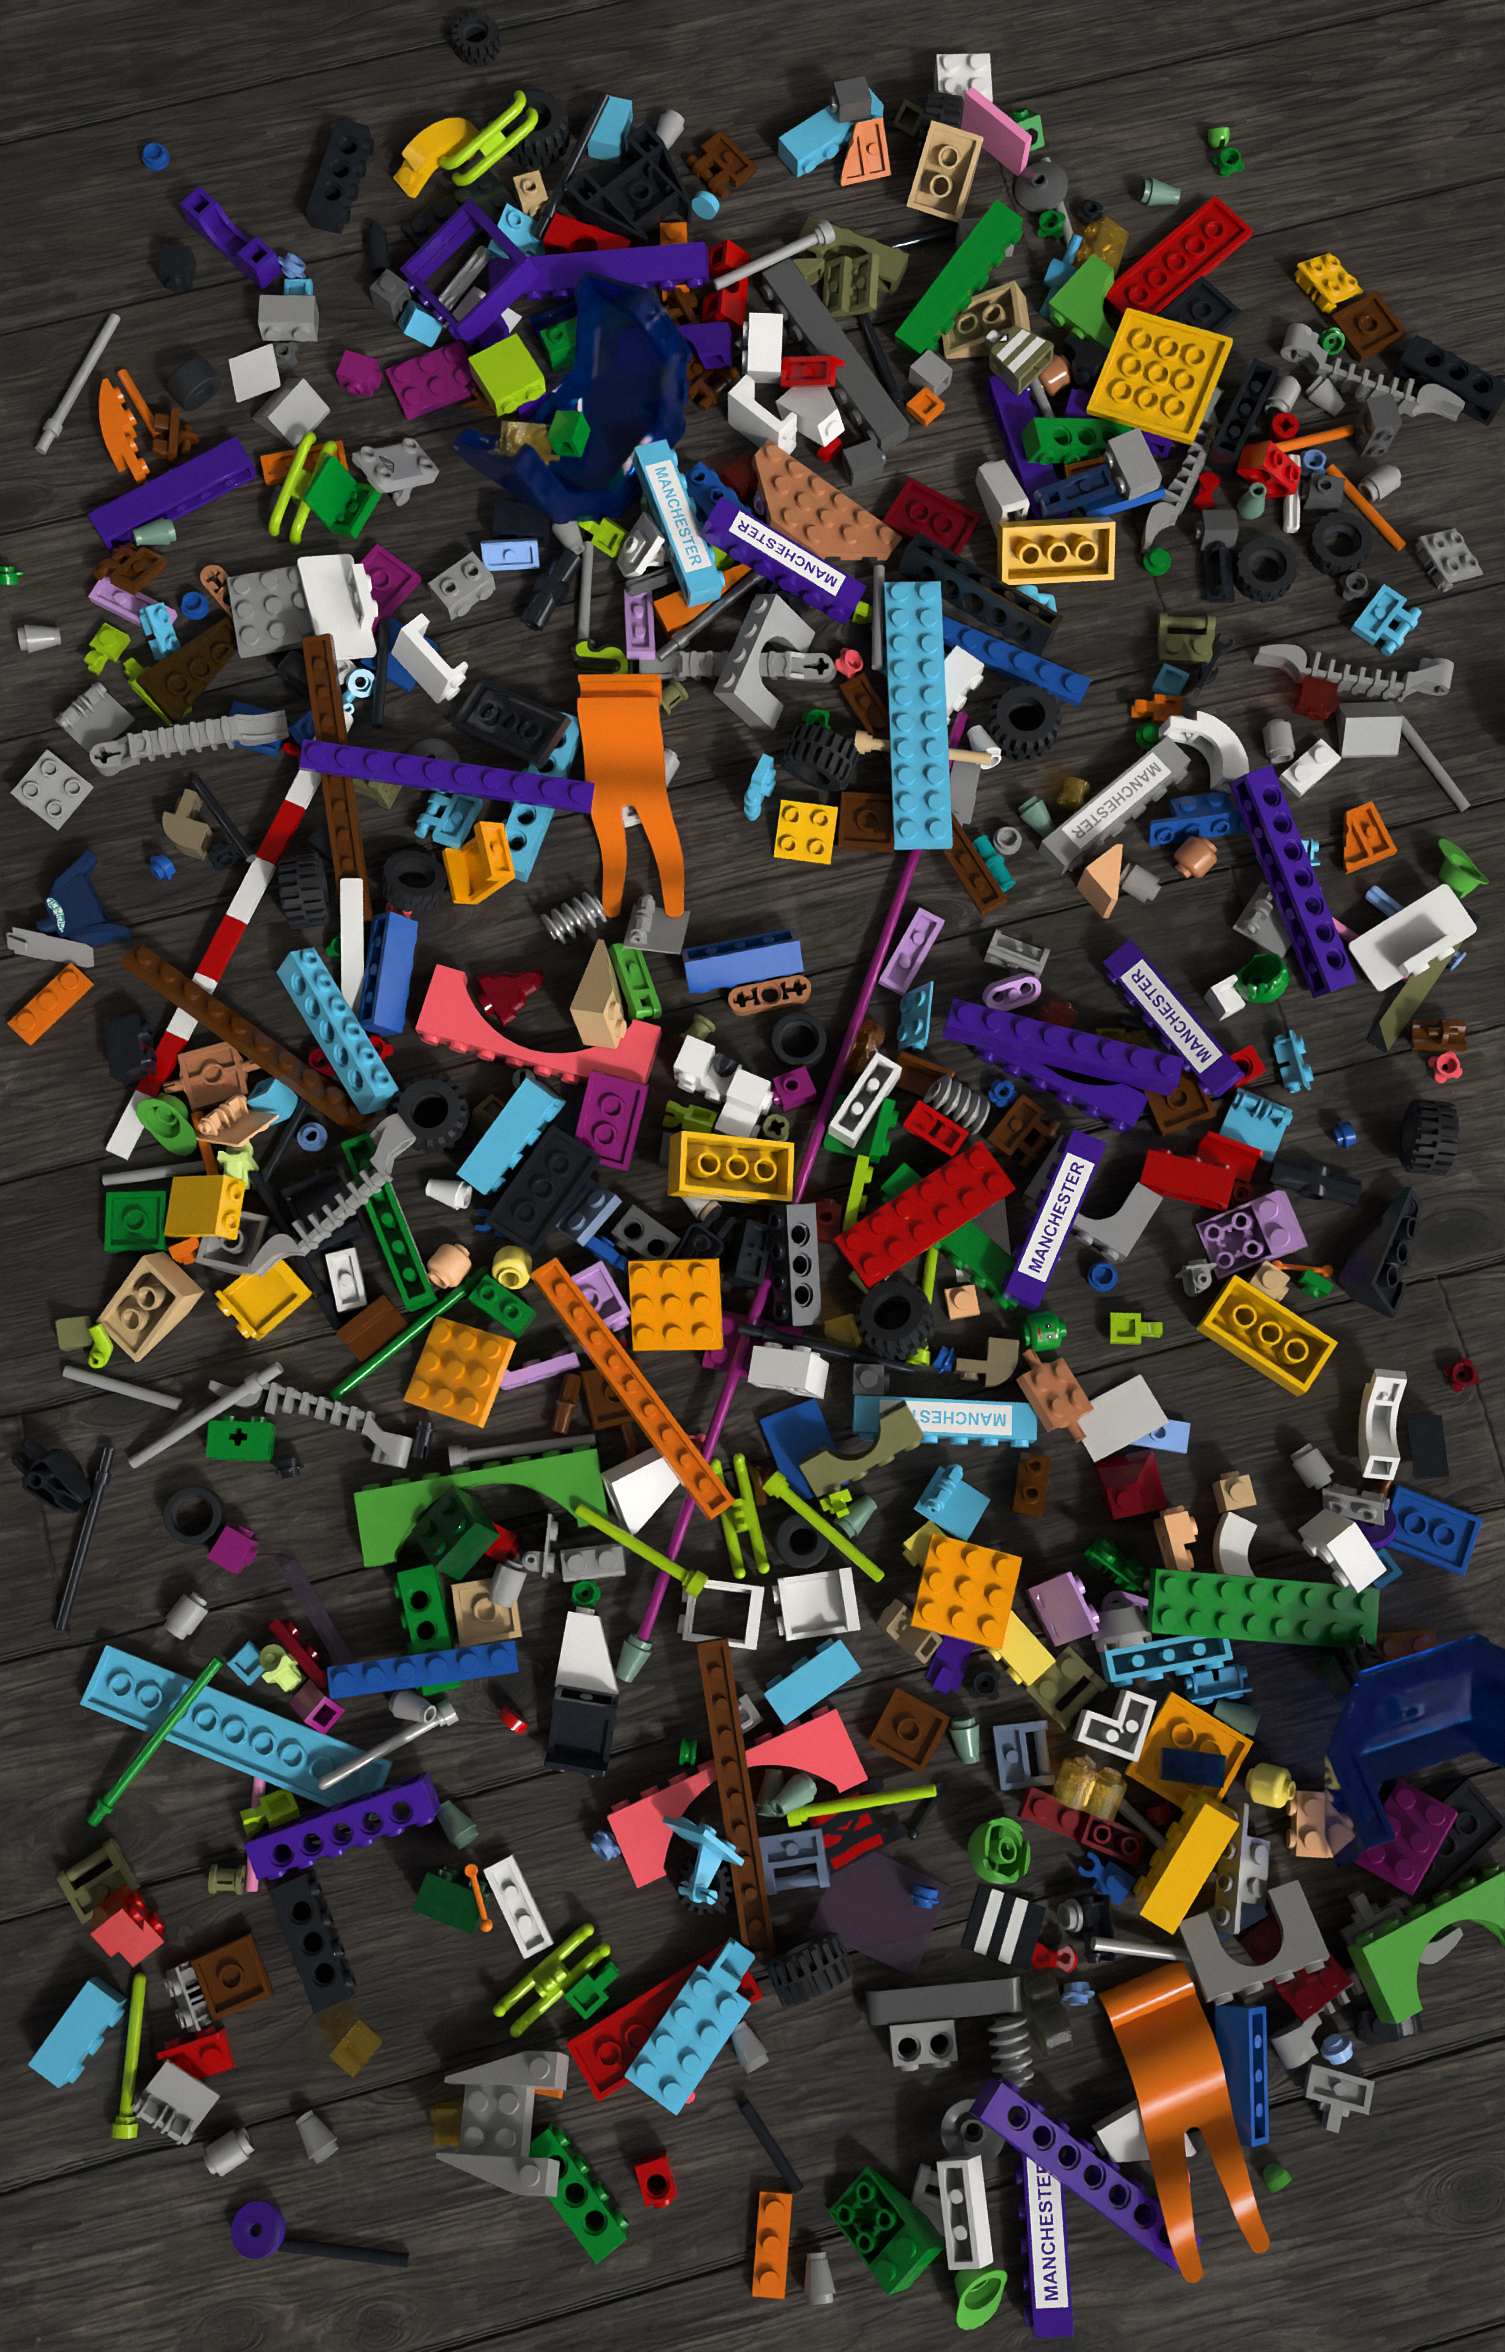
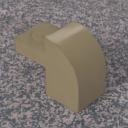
(182, 828)
(997, 1367)
(916, 1641)

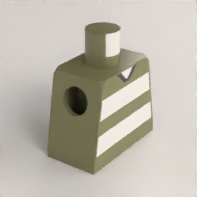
(1018, 357)

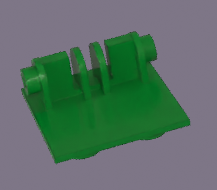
(1129, 1570)

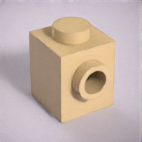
(530, 193)
(1269, 1281)
(1233, 1492)

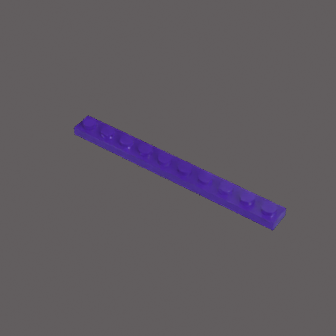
(446, 776)

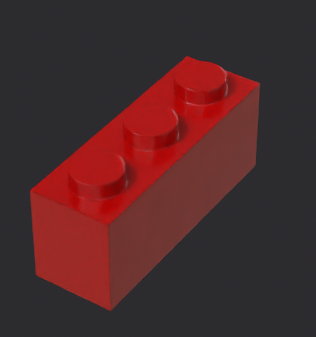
(1188, 1179)

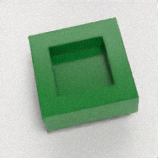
(1314, 1285)

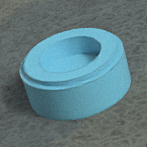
(705, 205)

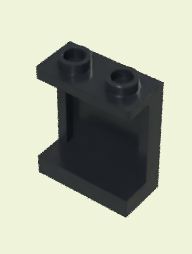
(310, 1196)
(581, 1731)

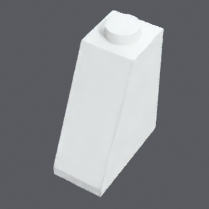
(815, 412)
(1001, 493)
(639, 1488)
(585, 1654)
(1123, 2136)

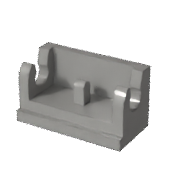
(1016, 955)

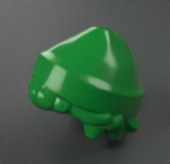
(1262, 978)

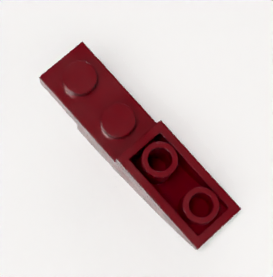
(1081, 1826)

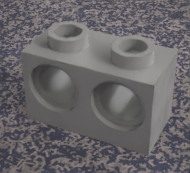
(922, 2033)

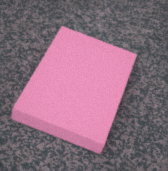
(1001, 135)

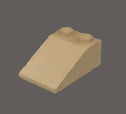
(945, 171)
(991, 310)
(598, 1002)
(149, 1304)

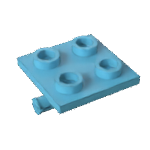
(710, 1855)

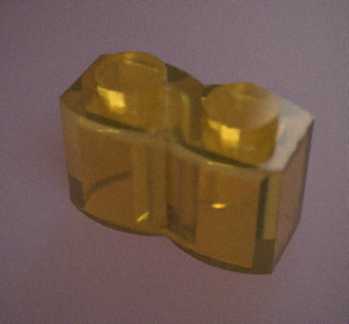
(1089, 1788)

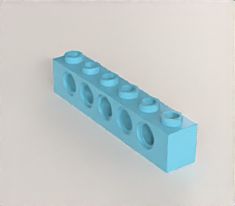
(533, 833)
(337, 1031)

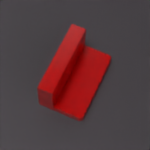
(809, 371)
(1221, 1149)

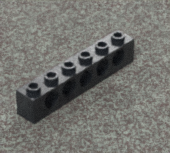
(981, 594)

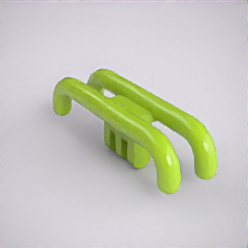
(491, 142)
(296, 485)
(741, 1517)
(551, 1979)

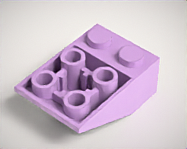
(1251, 1234)
(1062, 1609)

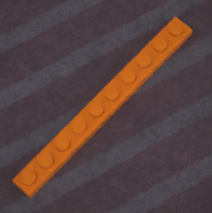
(632, 1389)

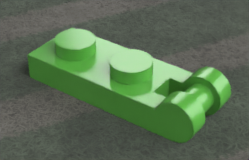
(635, 982)

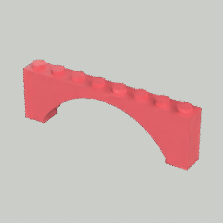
(453, 1020)
(813, 1746)

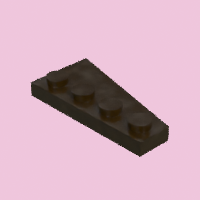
(188, 671)

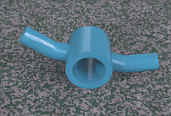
(1060, 272)

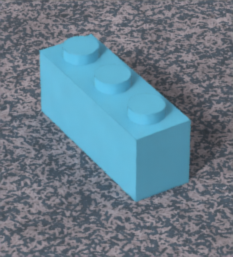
(811, 1680)
(78, 2032)

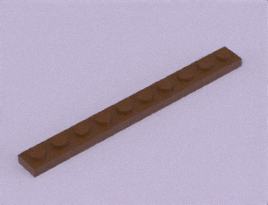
(337, 790)
(963, 856)
(246, 1039)
(736, 1795)

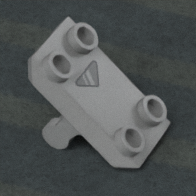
(396, 468)

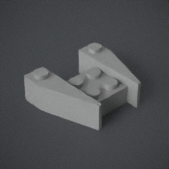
(499, 2121)

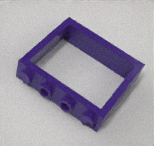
(442, 246)

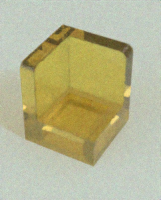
(842, 1331)
(356, 2048)
(447, 2123)

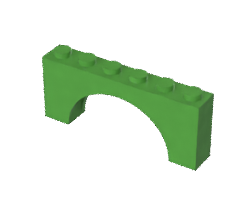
(1080, 303)
(1391, 1955)

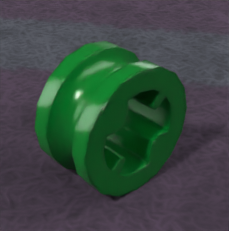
(688, 1751)

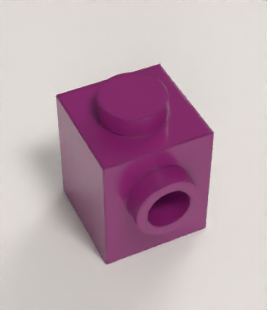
(358, 374)
(793, 1089)
(234, 1549)
(316, 1707)

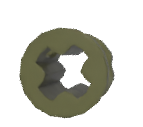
(672, 696)
(698, 1028)
(781, 1123)
(227, 1879)

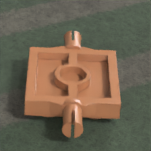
(211, 1076)
(1054, 1395)

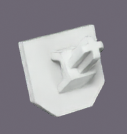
(642, 548)

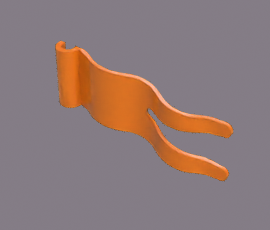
(628, 768)
(1178, 2088)

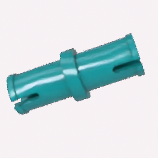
(994, 862)

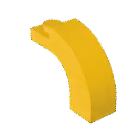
(423, 152)

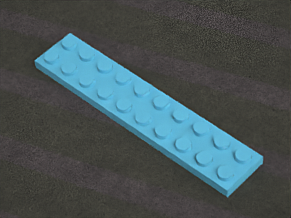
(917, 716)
(229, 1729)

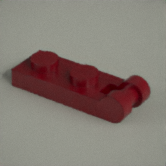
(304, 1654)

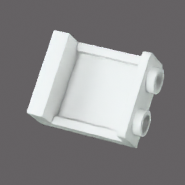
(756, 421)
(425, 663)
(816, 1604)

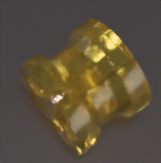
(1073, 793)

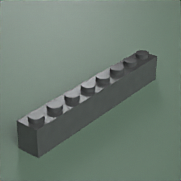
(821, 336)

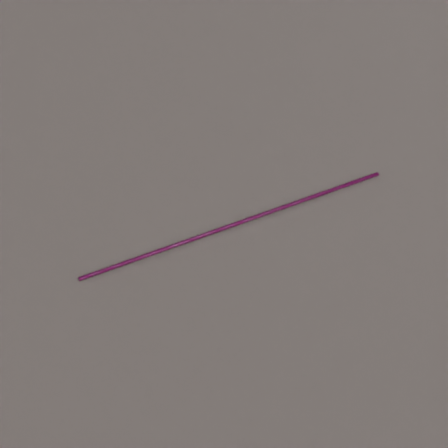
(798, 1189)

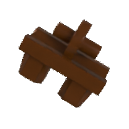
(682, 308)
(170, 425)
(1438, 1035)

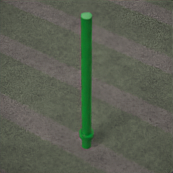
(469, 1283)
(105, 1804)

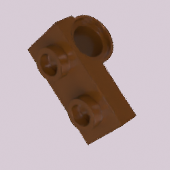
(1030, 1485)

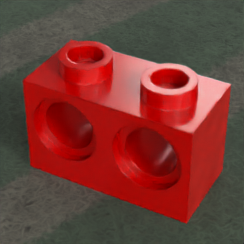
(1271, 467)
(935, 1129)

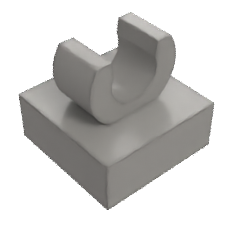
(748, 1714)

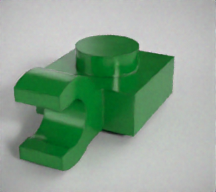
(589, 1992)

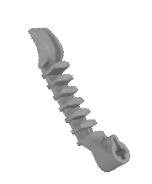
(1302, 348)
(1173, 504)
(711, 664)
(1431, 678)
(248, 729)
(391, 1138)
(388, 1447)
(1295, 2040)

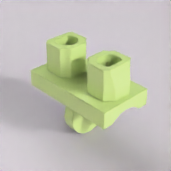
(238, 1162)
(281, 1668)

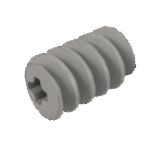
(574, 917)
(959, 1101)
(1012, 2049)

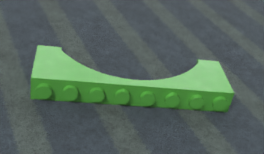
(393, 1511)

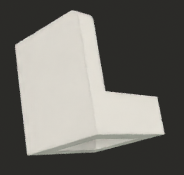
(1224, 998)

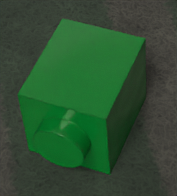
(569, 433)

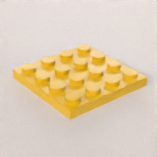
(1159, 376)

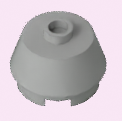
(1120, 1627)

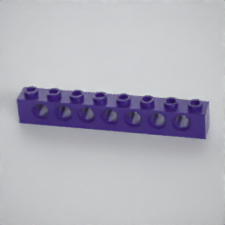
(1292, 881)
(993, 2108)

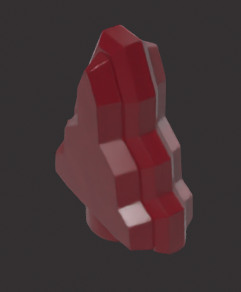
(508, 992)

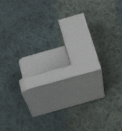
(931, 373)

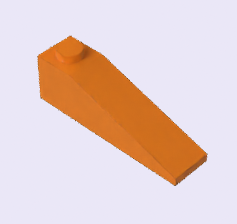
(674, 613)

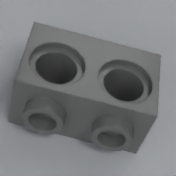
(1376, 425)
(651, 1233)

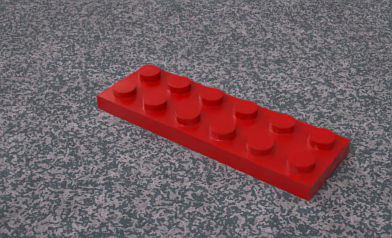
(1179, 260)
(924, 1214)
(614, 2042)

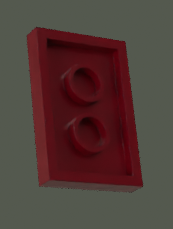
(933, 515)
(1307, 1991)

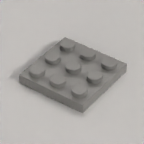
(269, 611)

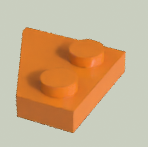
(866, 153)
(1364, 838)

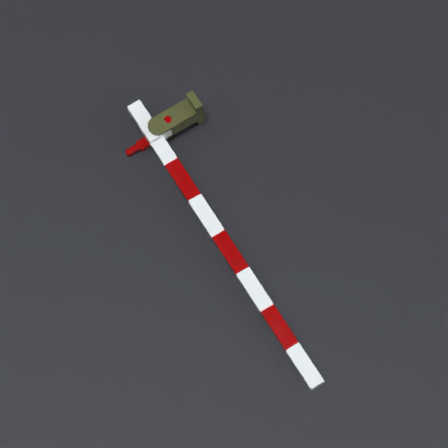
(231, 930)

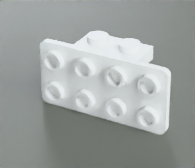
(340, 603)
(1412, 938)

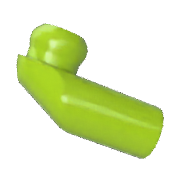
(101, 1348)

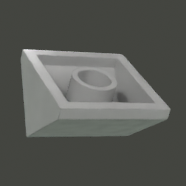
(292, 411)
(1368, 729)
(237, 1254)

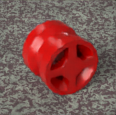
(1283, 420)

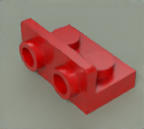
(202, 2055)

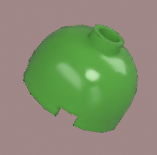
(999, 1851)

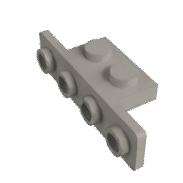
(1240, 1874)

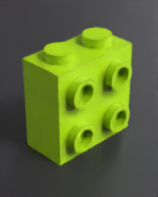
(507, 375)

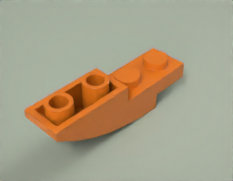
(119, 432)

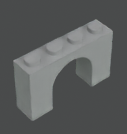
(740, 680)
(1112, 1235)
(1222, 1976)

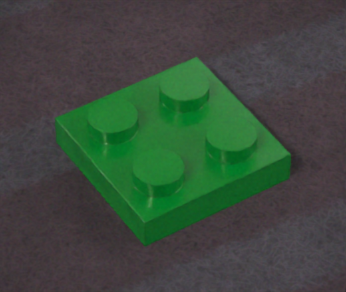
(136, 1221)

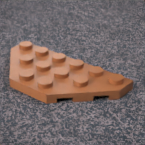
(816, 512)

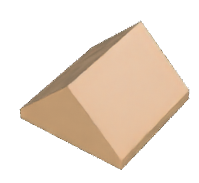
(1101, 881)

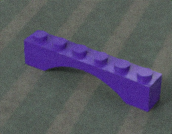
(1114, 1104)

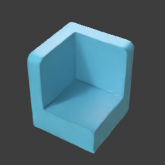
(420, 323)
(273, 1098)
(731, 1964)

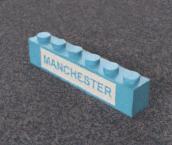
(677, 522)
(953, 1420)

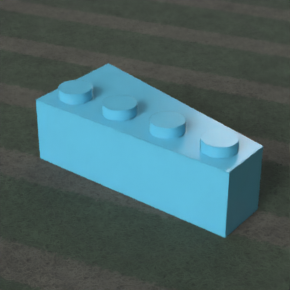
(511, 1136)

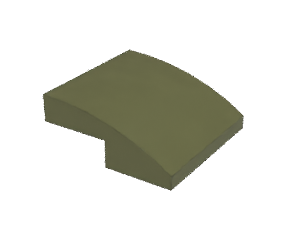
(851, 285)

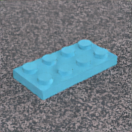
(687, 2040)

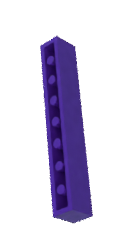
(643, 266)
(1062, 1047)

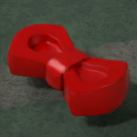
(1207, 483)
(1064, 1958)

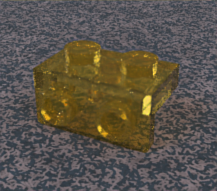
(1105, 241)

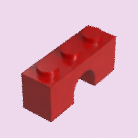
(572, 236)
(729, 302)

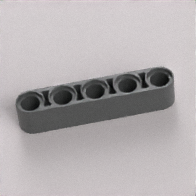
(943, 1999)

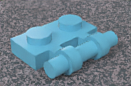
(1378, 615)
(760, 786)
(455, 822)

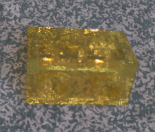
(535, 434)

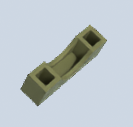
(892, 261)
(828, 1469)

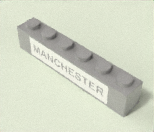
(1114, 806)

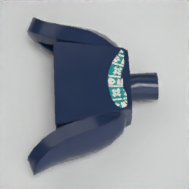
(77, 910)

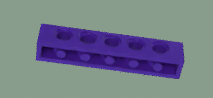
(271, 1862)

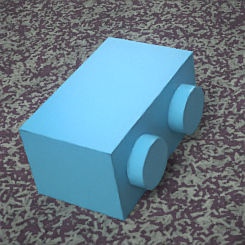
(612, 129)

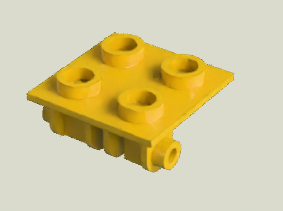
(1327, 280)
(805, 831)

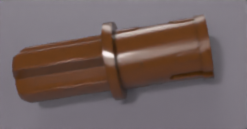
(566, 1403)

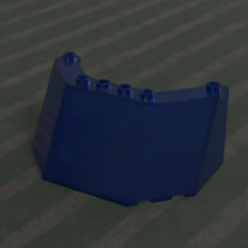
(632, 394)
(1404, 1721)

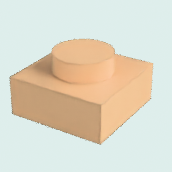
(961, 1302)

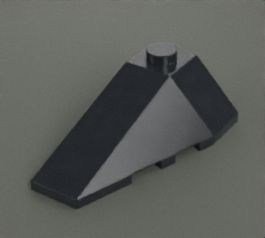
(1378, 1262)

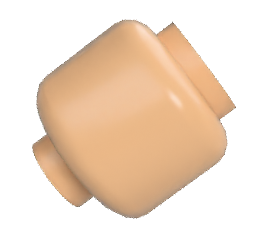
(449, 1265)

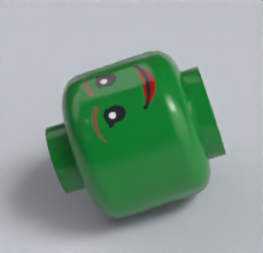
(1042, 1330)

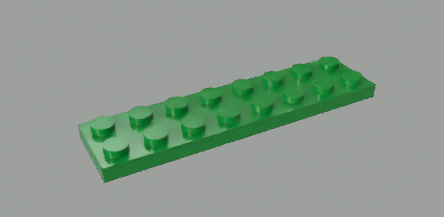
(1260, 1609)

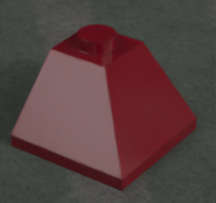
(1130, 1484)

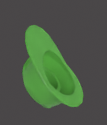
(1459, 870)
(168, 1122)
(978, 2295)

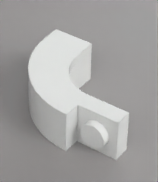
(1215, 741)
(1377, 1424)
(1232, 1544)

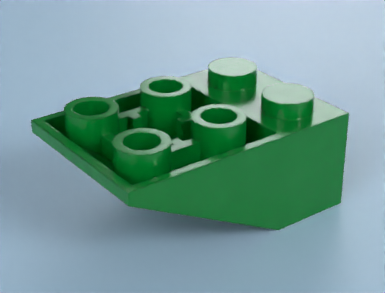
(886, 2231)

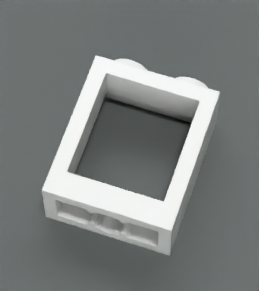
(686, 1621)

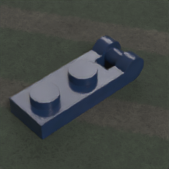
(1075, 491)

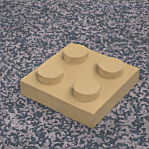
(481, 1619)

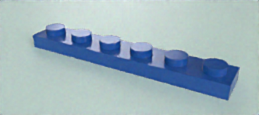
(1015, 662)
(422, 1669)

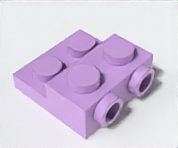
(603, 1295)

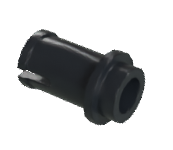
(422, 1440)

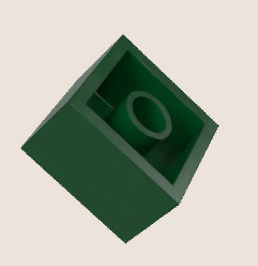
(455, 1533)
(451, 1898)

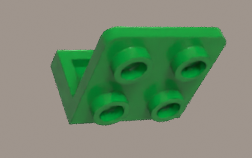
(339, 499)
(873, 1141)

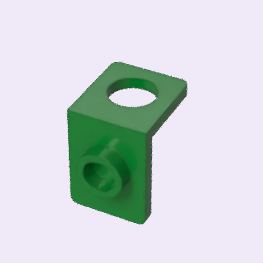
(1029, 119)

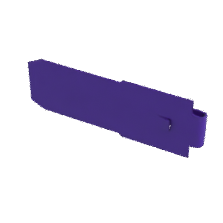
(949, 1664)

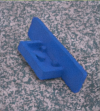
(1196, 816)

